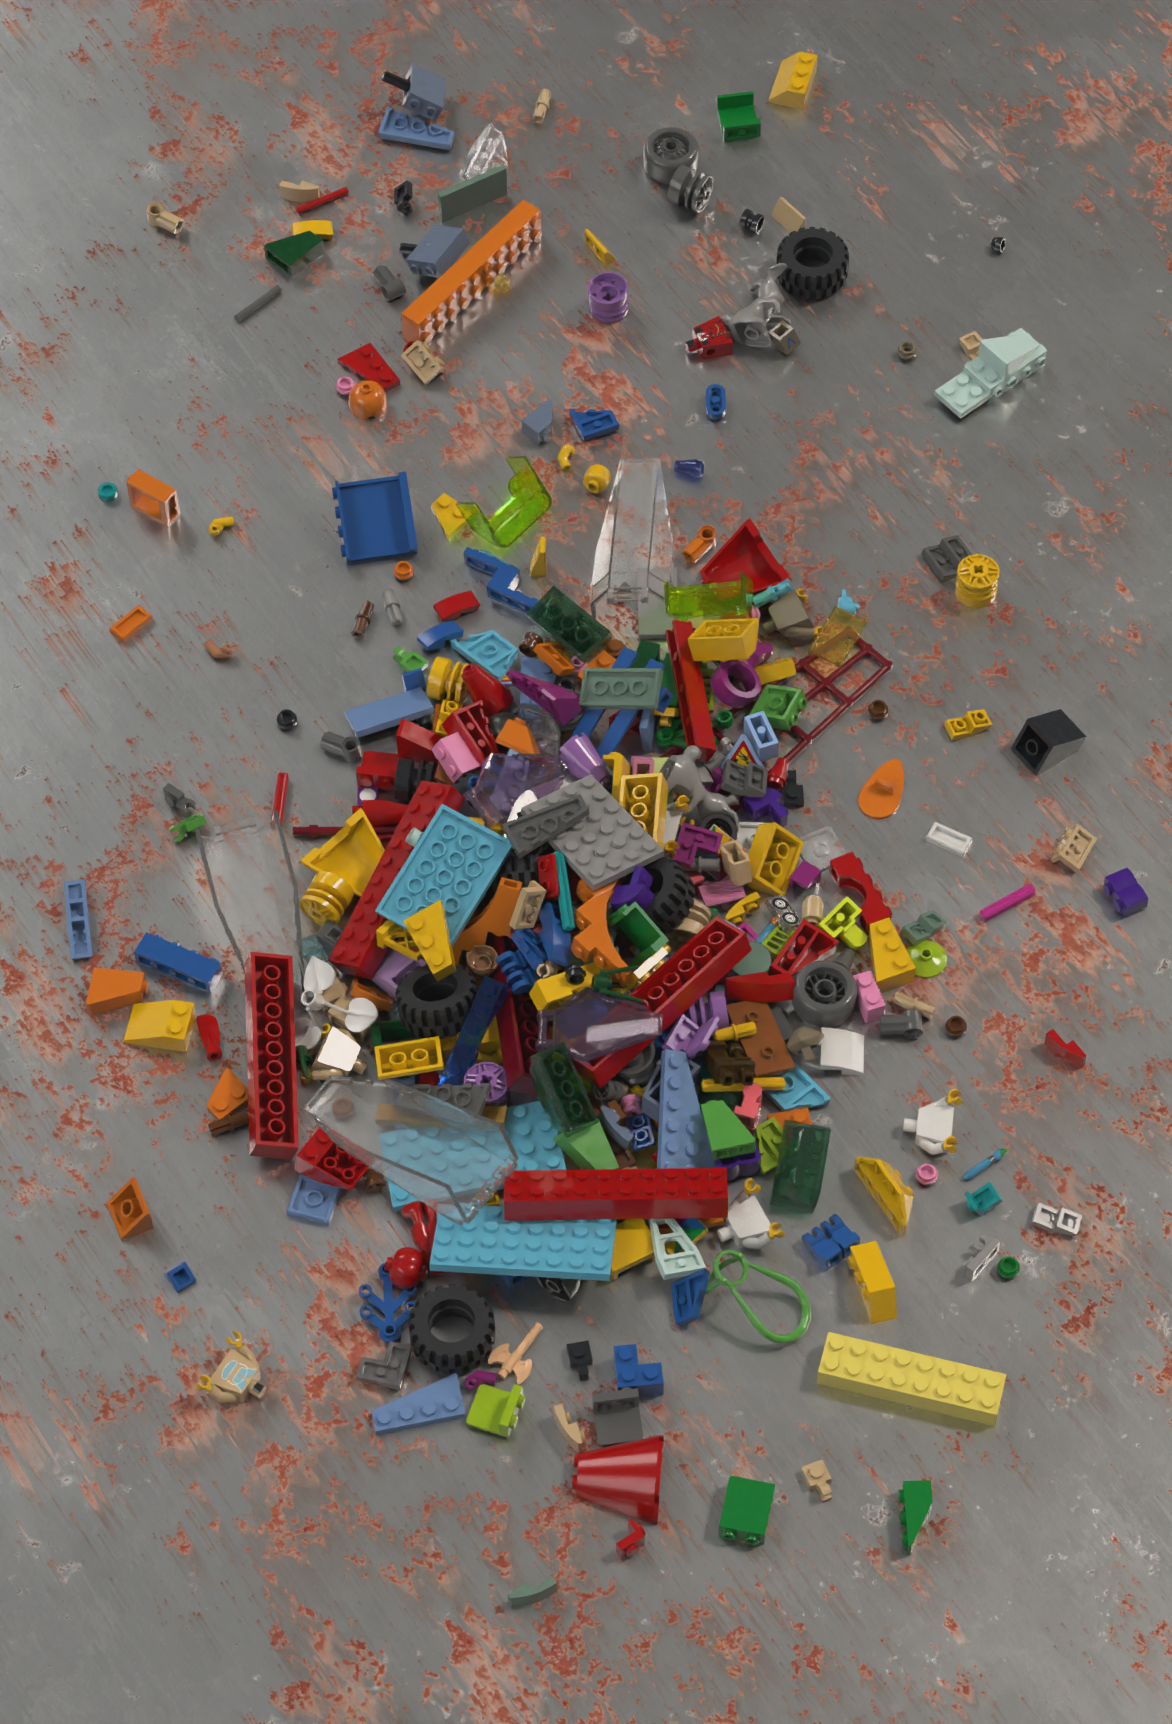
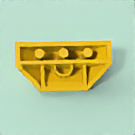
(887, 1189)

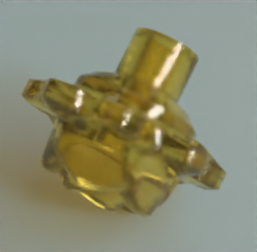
(503, 281)

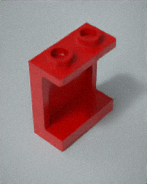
(549, 879)

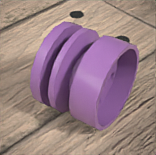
(608, 297)
(702, 1012)
(490, 1073)

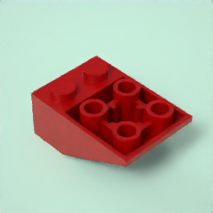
(329, 1163)

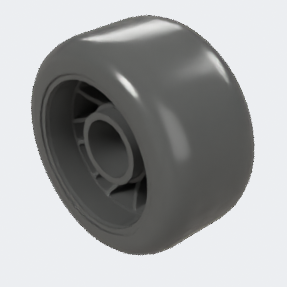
(667, 151)
(824, 994)

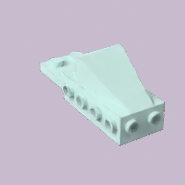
(998, 368)

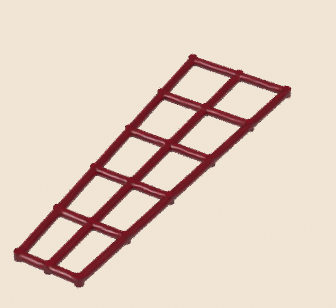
(824, 683)

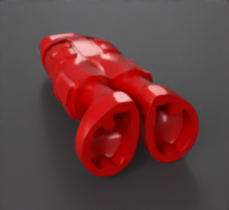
(422, 1234)

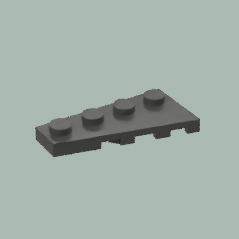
(540, 826)
(465, 1096)

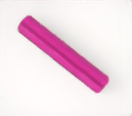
(1007, 902)

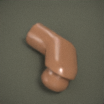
(224, 652)

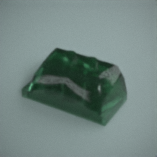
(569, 624)
(561, 1091)
(800, 1166)

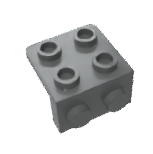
(617, 1416)

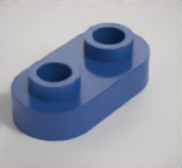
(715, 405)

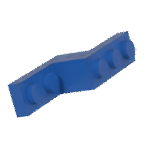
(503, 582)

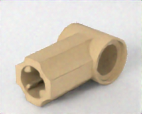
(159, 217)

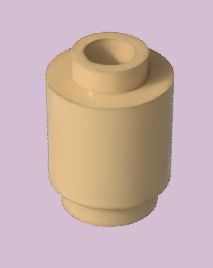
(812, 909)

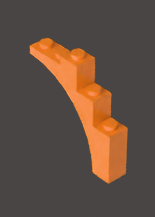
(493, 919)
(595, 940)

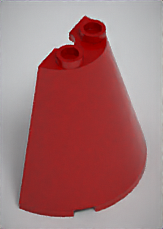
(748, 555)
(622, 1477)

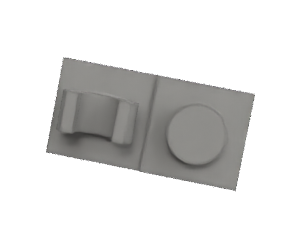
(984, 1254)

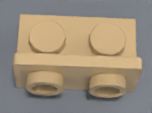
(423, 361)
(1073, 847)
(528, 906)

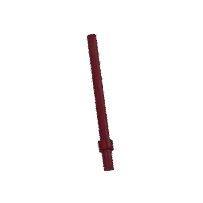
(314, 830)

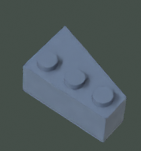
(651, 1096)

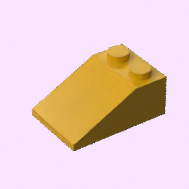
(161, 1024)

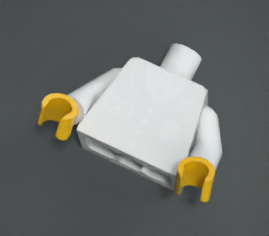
(672, 824)
(935, 1125)
(748, 1222)

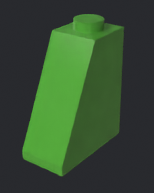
(725, 1131)
(588, 1148)

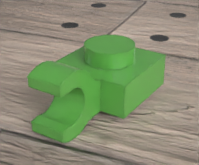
(409, 661)
(188, 824)

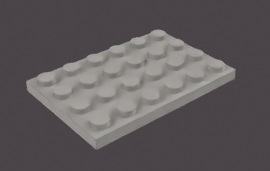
(605, 841)

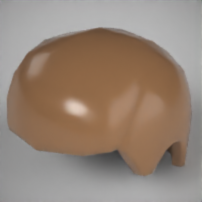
(482, 960)

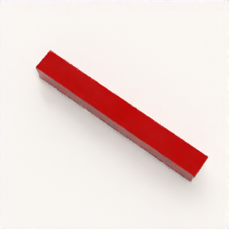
(690, 690)

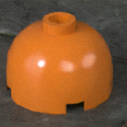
(367, 399)

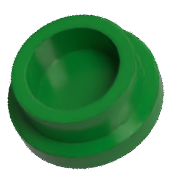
(1008, 1267)

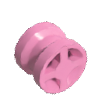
(631, 1105)

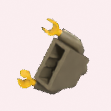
(791, 616)

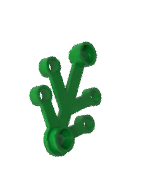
(670, 736)

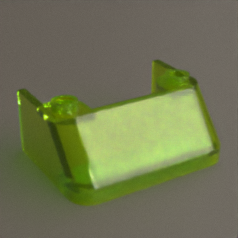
(519, 513)
(709, 599)

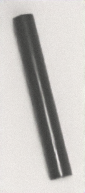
(257, 303)

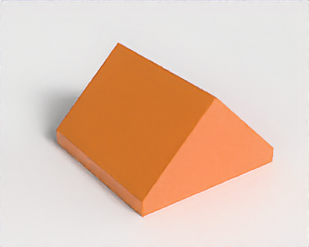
(130, 1210)

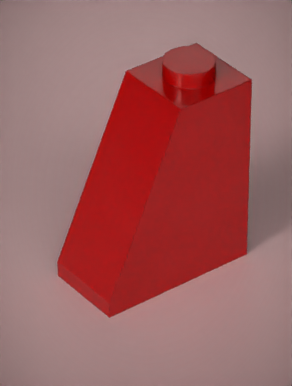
(416, 742)

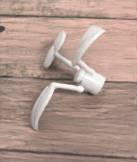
(321, 977)

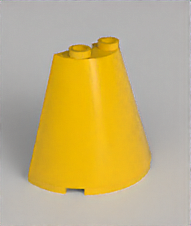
(349, 853)

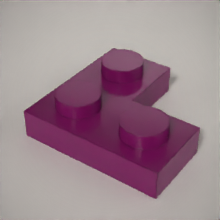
(695, 838)

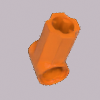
(700, 544)

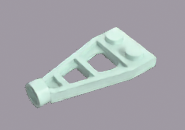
(679, 1263)

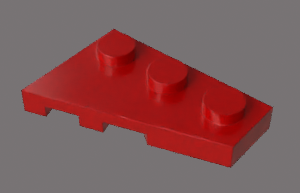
(371, 366)

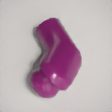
(479, 1377)

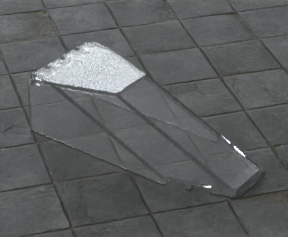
(417, 1142)

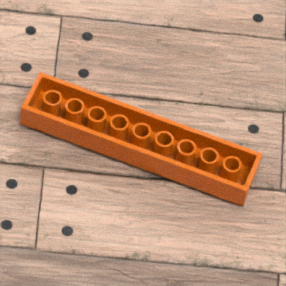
(472, 273)

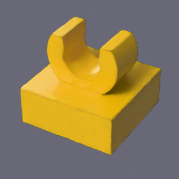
(666, 719)

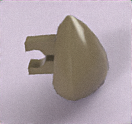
(803, 1041)

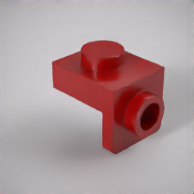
(630, 1545)

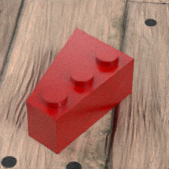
(473, 729)
(804, 947)

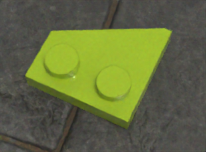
(768, 1143)

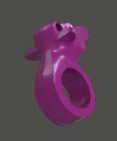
(745, 673)

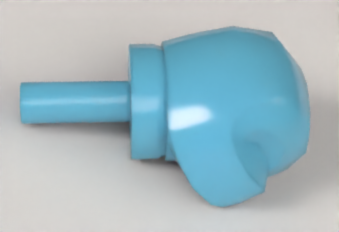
(846, 603)

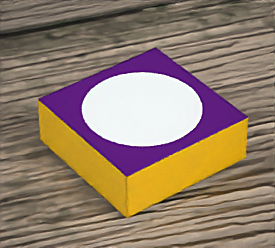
(367, 793)

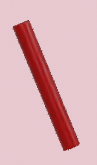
(322, 200)

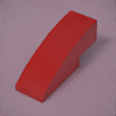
(760, 987)

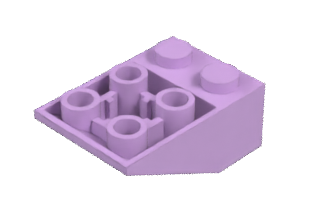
(393, 969)

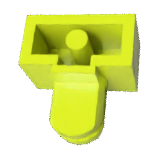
(841, 924)

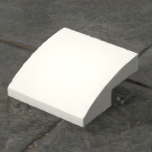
(842, 1051)

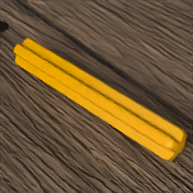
(766, 1083)

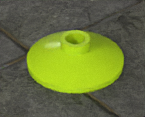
(928, 966)

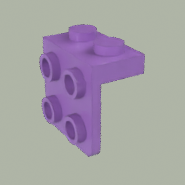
(689, 1037)

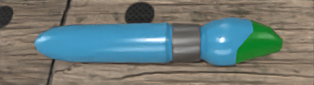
(996, 1156)

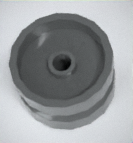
(640, 1068)

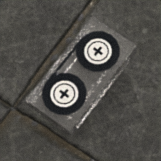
(783, 913)

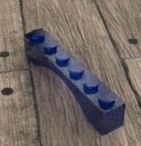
(482, 1012)

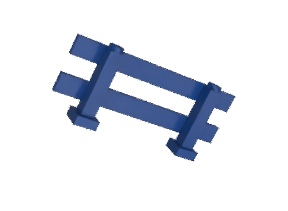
(624, 717)

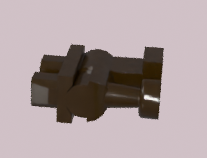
(728, 1065)

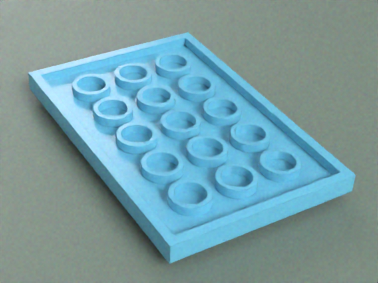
(449, 863)

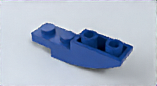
(553, 937)

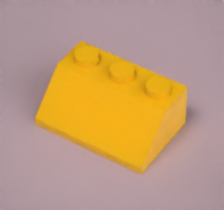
(794, 80)
(724, 640)
(773, 858)
(409, 1058)

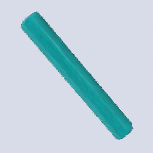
(564, 893)

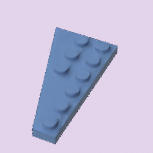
(681, 1125)

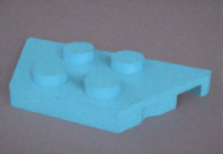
(489, 652)
(798, 1092)

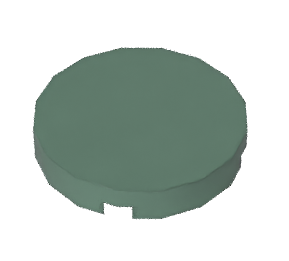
(756, 961)

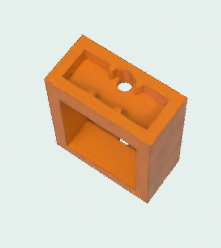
(153, 497)

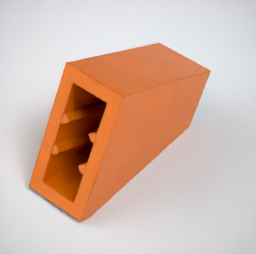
(115, 989)

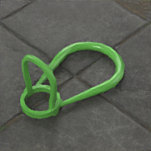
(756, 1323)

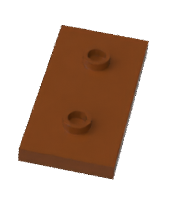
(766, 1045)

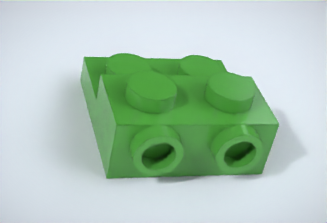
(781, 705)

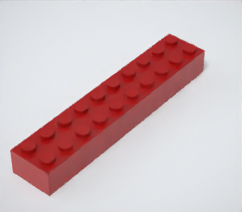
(357, 946)
(676, 988)
(271, 1056)
(616, 1194)

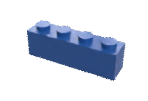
(178, 962)

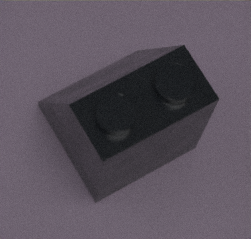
(1047, 741)

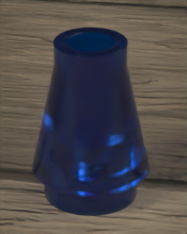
(691, 467)

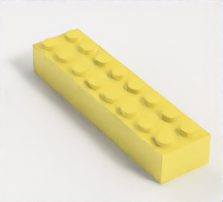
(911, 1378)

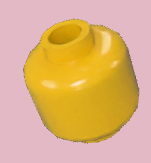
(597, 478)

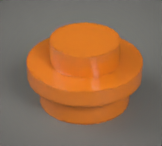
(403, 570)

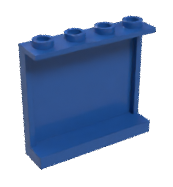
(375, 518)

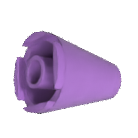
(583, 759)

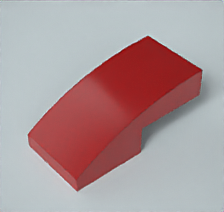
(453, 606)
(1068, 1052)

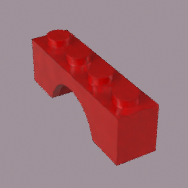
(849, 873)

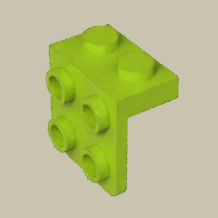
(496, 1409)

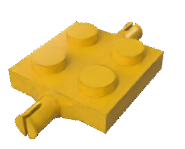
(646, 969)

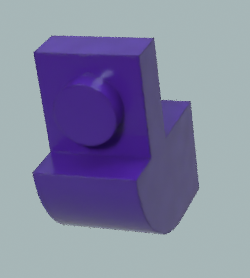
(768, 805)
(637, 890)

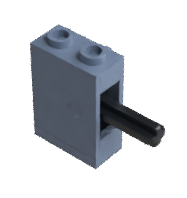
(421, 91)
(436, 251)

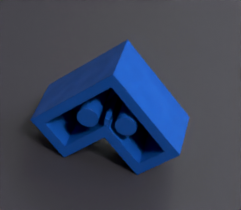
(629, 1373)

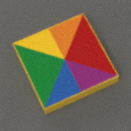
(691, 1226)

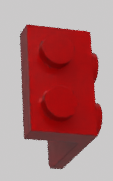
(377, 770)

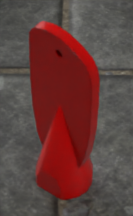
(209, 1036)

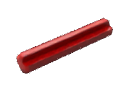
(280, 794)

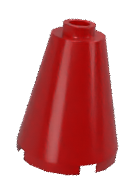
(486, 688)

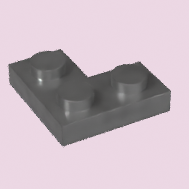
(387, 1372)

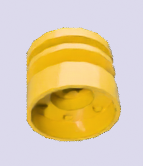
(977, 581)
(448, 680)
(326, 898)

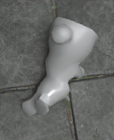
(751, 322)
(685, 780)

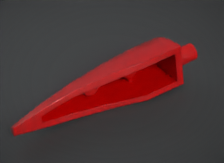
(382, 812)

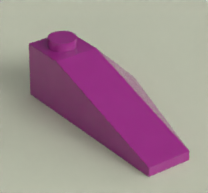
(547, 696)

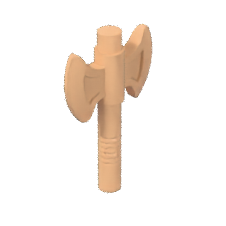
(512, 1361)

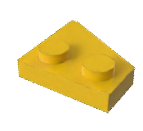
(448, 515)

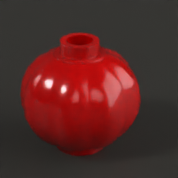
(406, 1268)

